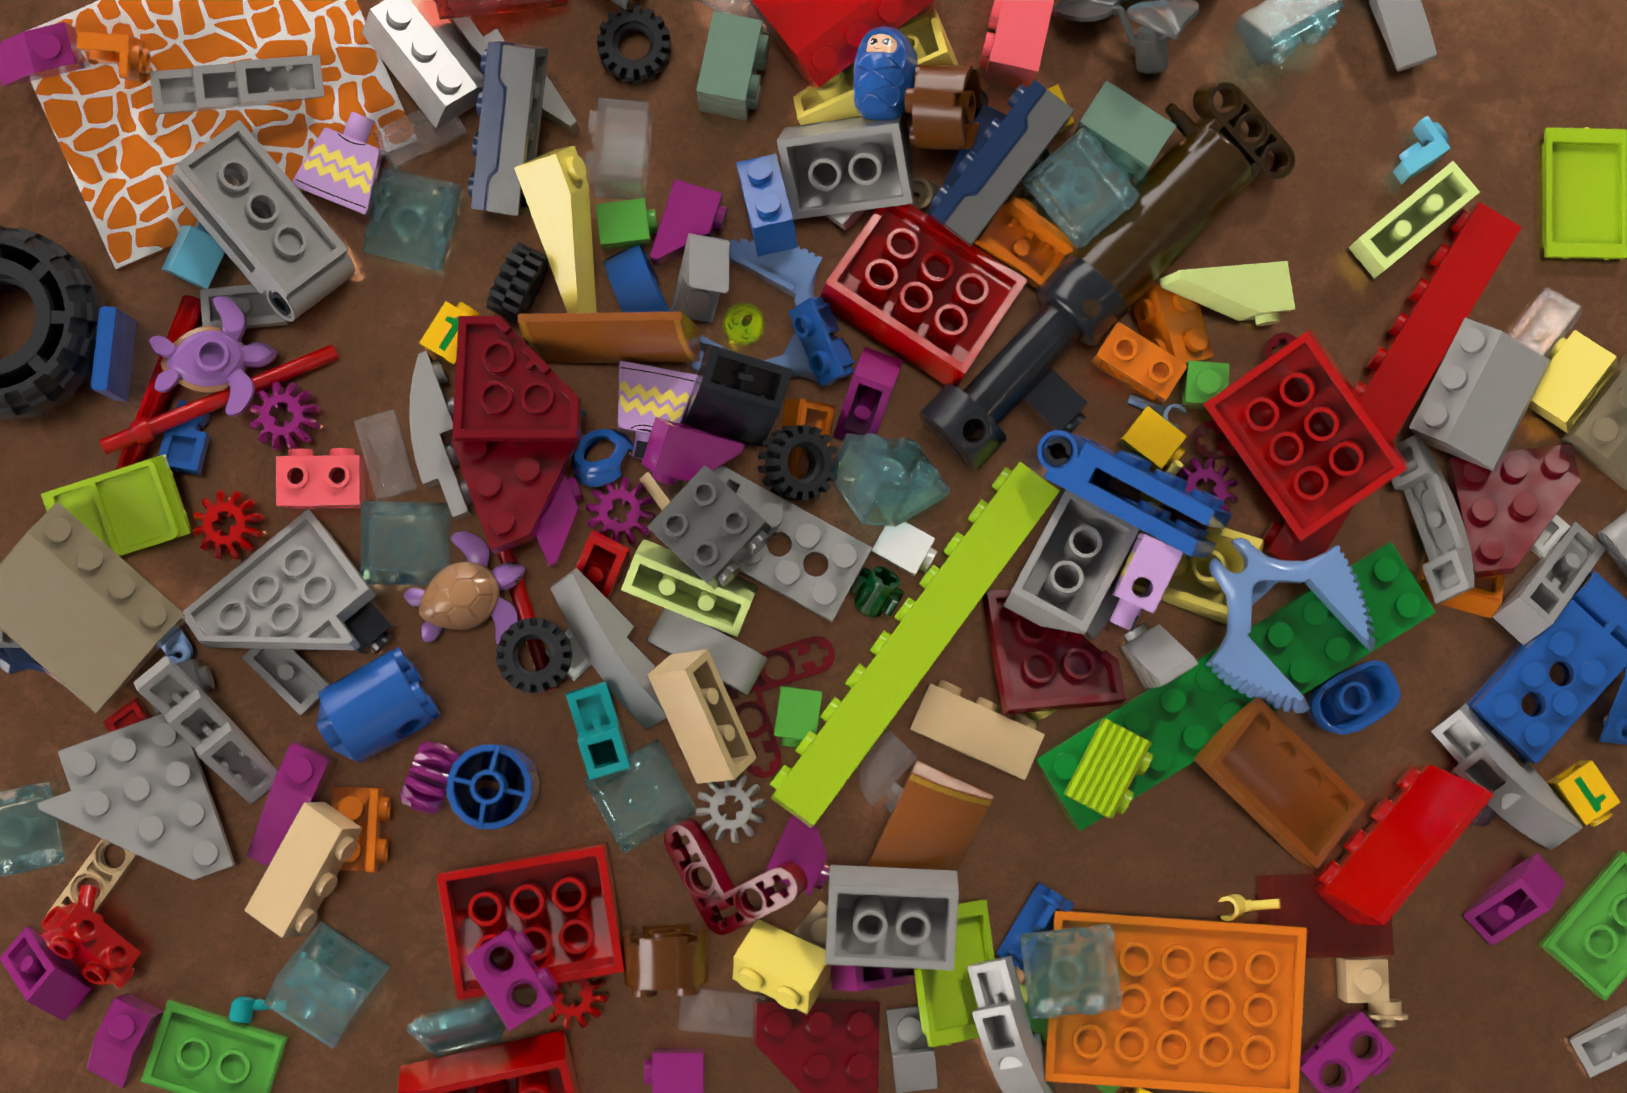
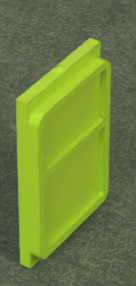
(1584, 193)
(127, 505)
(948, 995)

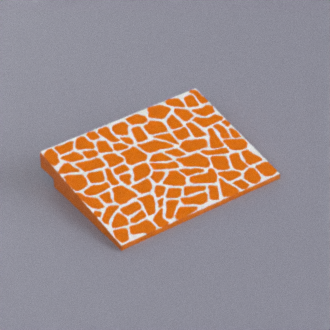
(128, 152)

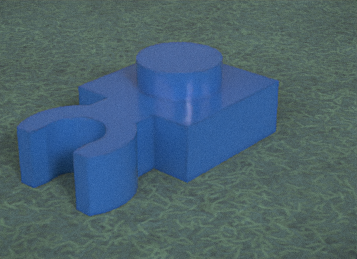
(186, 445)

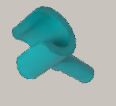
(243, 1008)

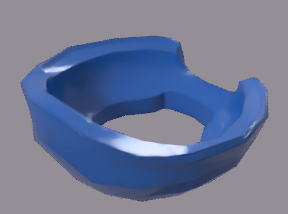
(605, 470)

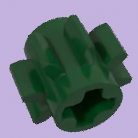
(877, 591)

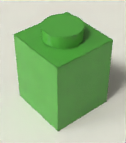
(625, 224)
(1202, 382)
(797, 714)

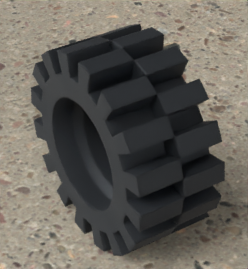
(628, 21)
(517, 282)
(777, 462)
(508, 660)

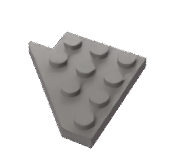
(284, 595)
(146, 796)

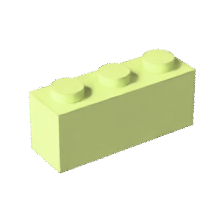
(1414, 219)
(670, 583)

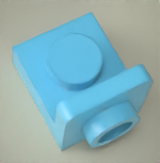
(1419, 158)

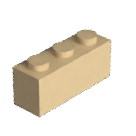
(702, 716)
(977, 729)
(304, 870)

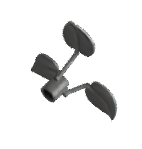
(1158, 21)

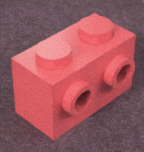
(320, 481)

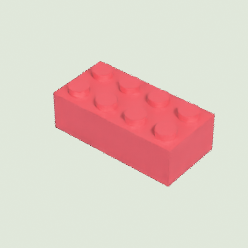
(1016, 47)

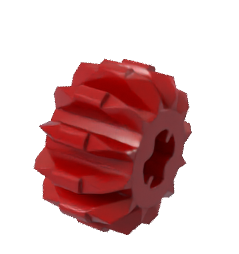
(216, 516)
(576, 1009)

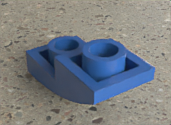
(635, 281)

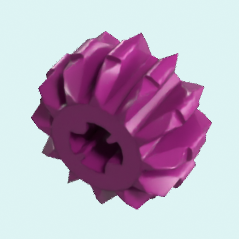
(273, 428)
(1213, 479)
(634, 516)
(427, 777)

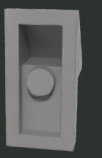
(702, 277)
(911, 1057)

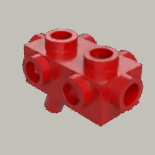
(89, 942)

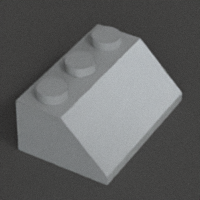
(426, 57)
(846, 166)
(1479, 395)
(1071, 566)
(892, 917)

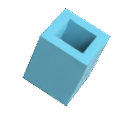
(194, 256)

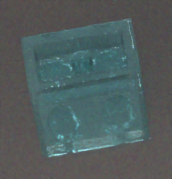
(1282, 25)
(886, 479)
(326, 985)

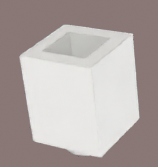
(905, 548)

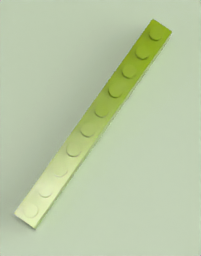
(914, 645)

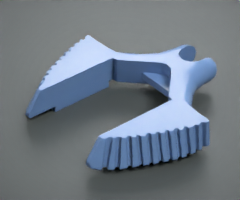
(791, 272)
(1239, 658)

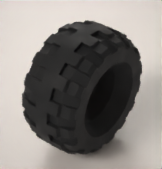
(65, 326)

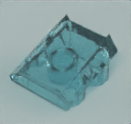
(1081, 188)
(412, 218)
(404, 542)
(642, 798)
(28, 835)
(1071, 971)
(458, 1028)

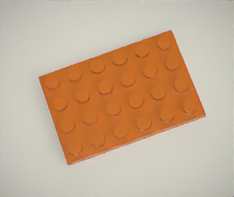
(1197, 1009)

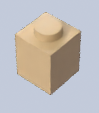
(1362, 979)

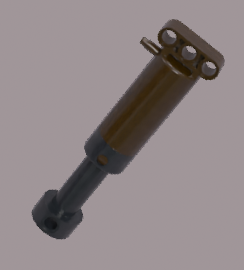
(1119, 264)

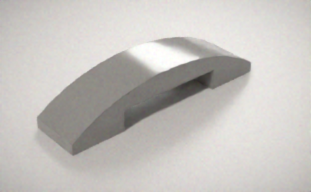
(1437, 521)

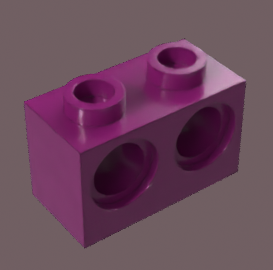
(501, 983)
(1337, 1048)

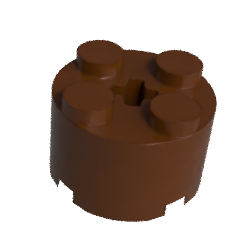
(944, 106)
(665, 960)

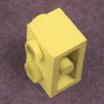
(1572, 380)
(781, 966)

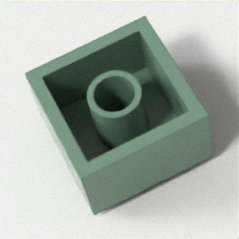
(730, 65)
(1126, 129)

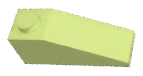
(1238, 291)

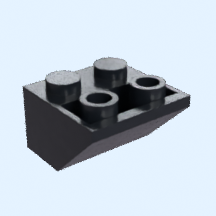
(737, 395)

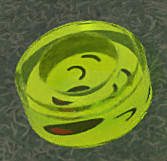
(743, 323)

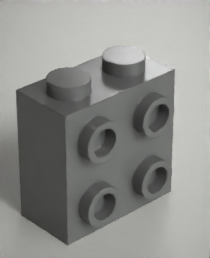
(710, 528)

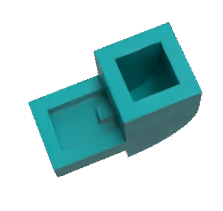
(598, 730)

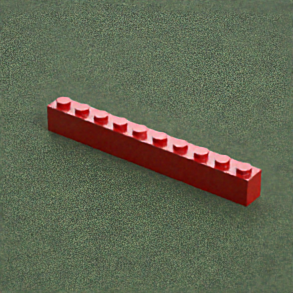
(1416, 345)

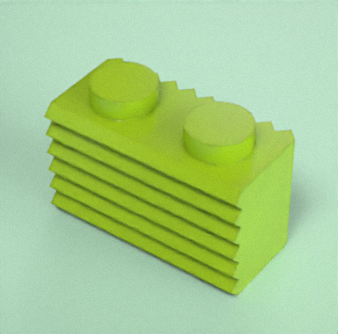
(1108, 769)

